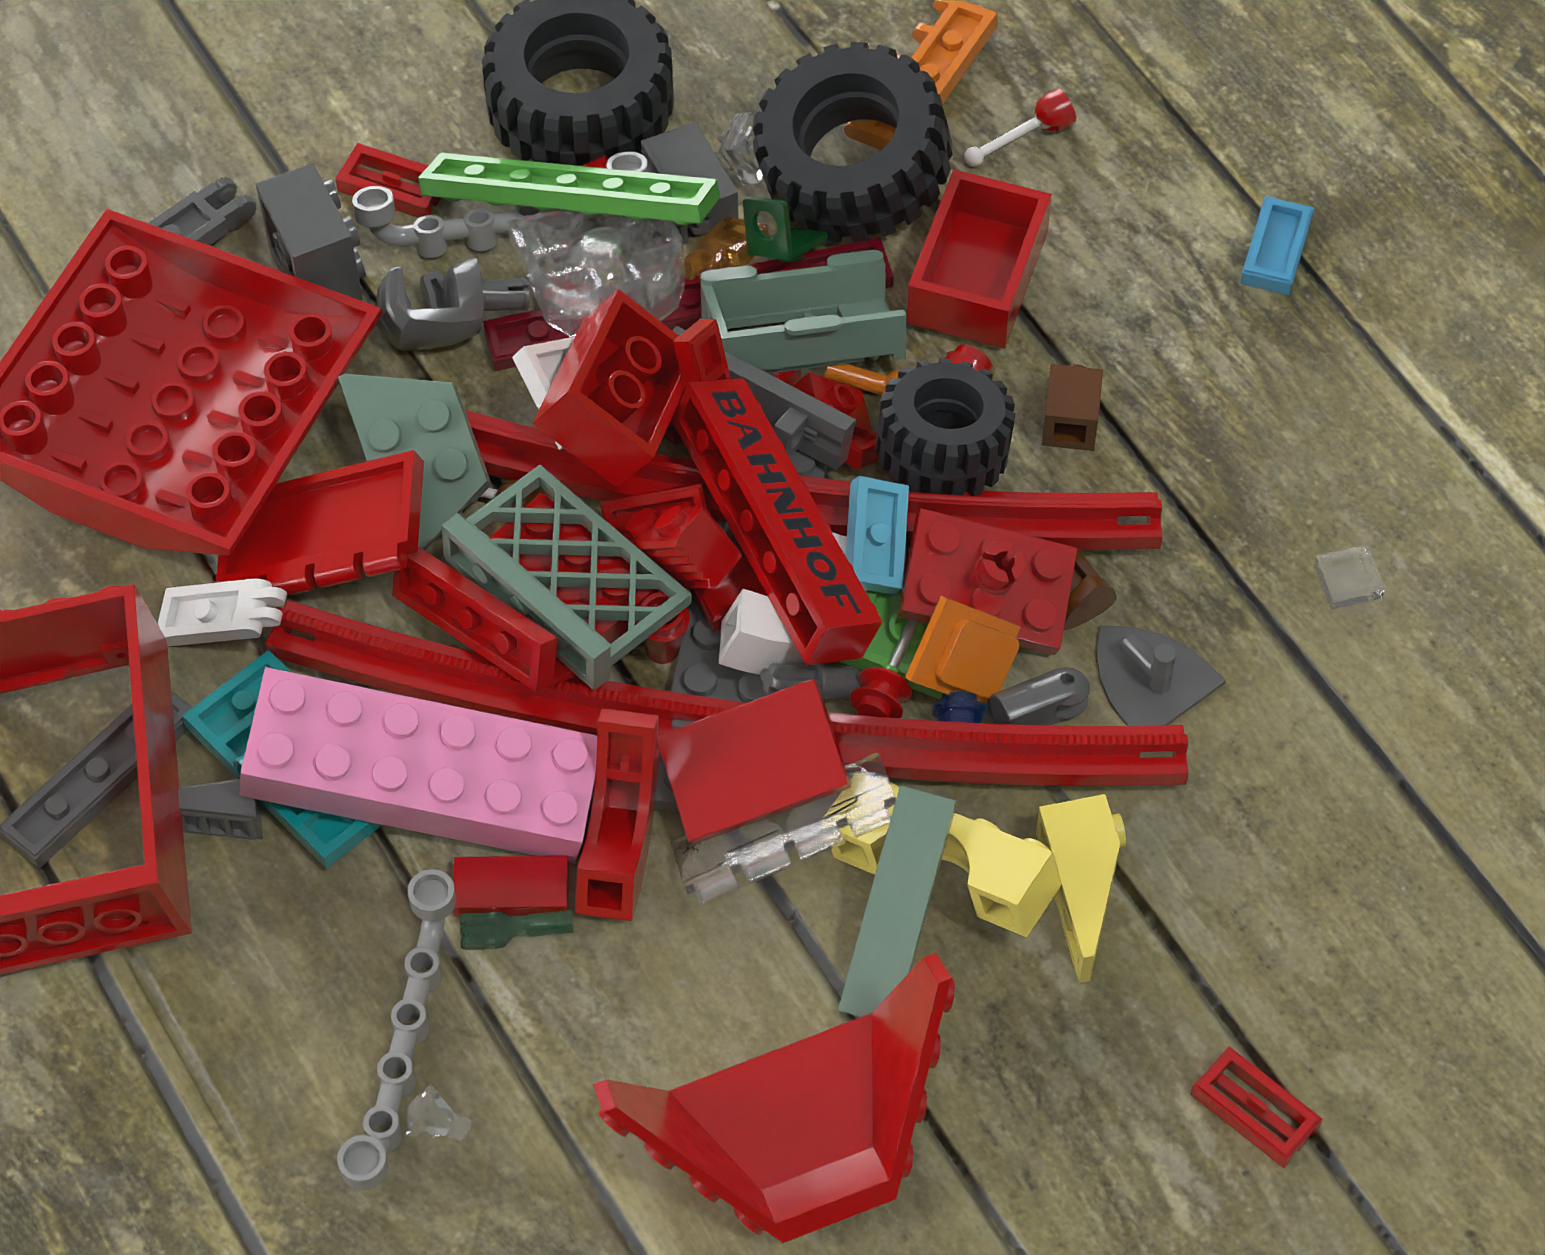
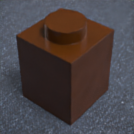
(1072, 407)

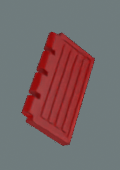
(333, 526)

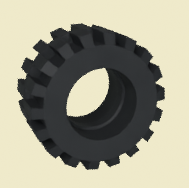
(945, 428)

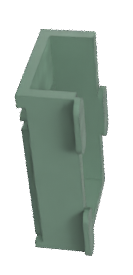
(810, 304)

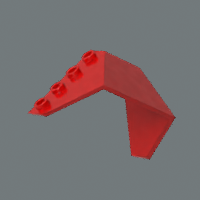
(805, 1126)

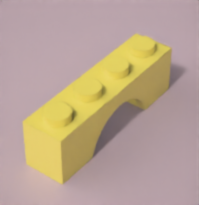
(1007, 875)

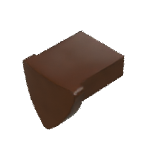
(1088, 594)

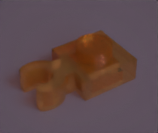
(721, 248)

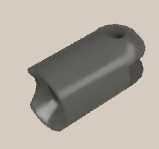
(1042, 699)

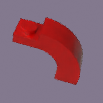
(621, 815)

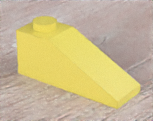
(1086, 855)

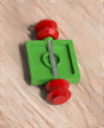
(888, 661)

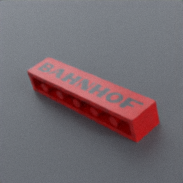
(776, 521)

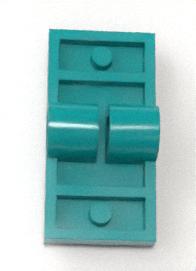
(224, 726)

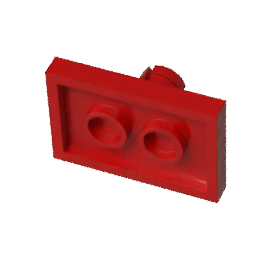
(992, 572)

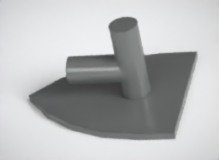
(1151, 675)

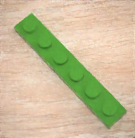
(570, 188)

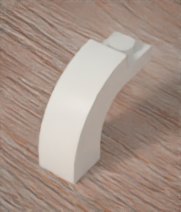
(755, 634)

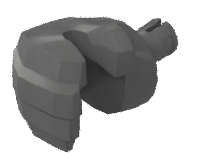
(452, 309)

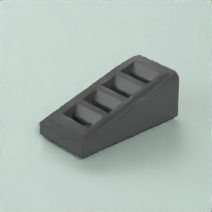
(220, 810)

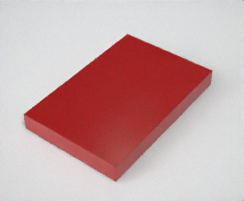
(753, 761)

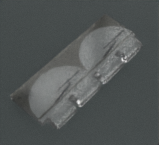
(810, 828)

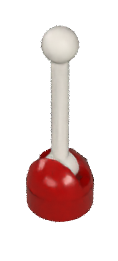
(1052, 114)

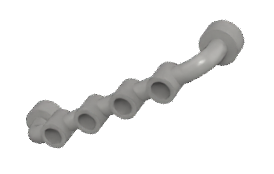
(376, 209)
(364, 1157)

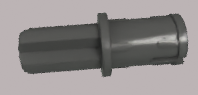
(833, 681)

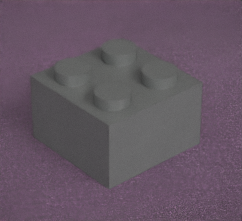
(308, 231)

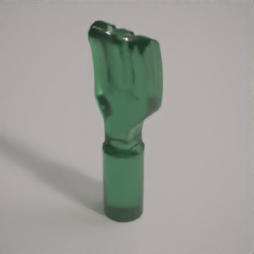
(497, 929)

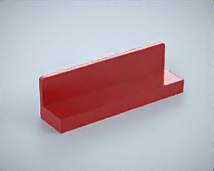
(480, 621)

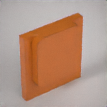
(964, 651)

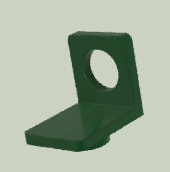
(788, 242)

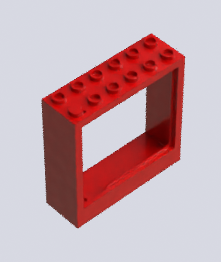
(131, 903)

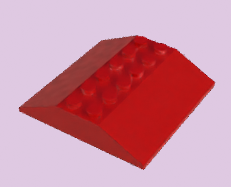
(169, 386)

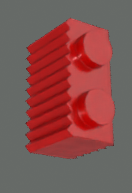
(684, 544)

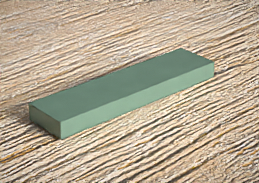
(898, 898)

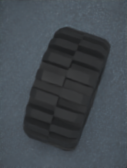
(572, 35)
(841, 89)

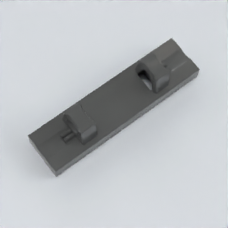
(795, 416)

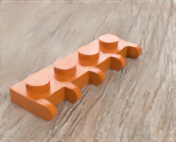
(944, 53)

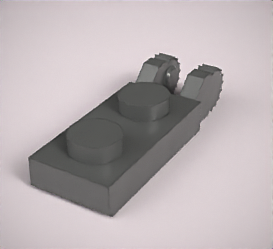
(208, 213)

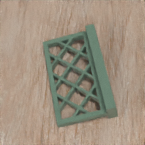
(491, 568)

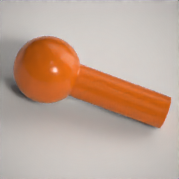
(859, 377)

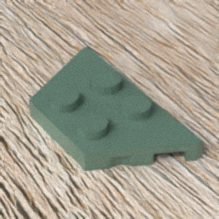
(426, 418)

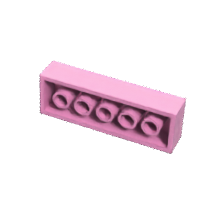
(419, 765)

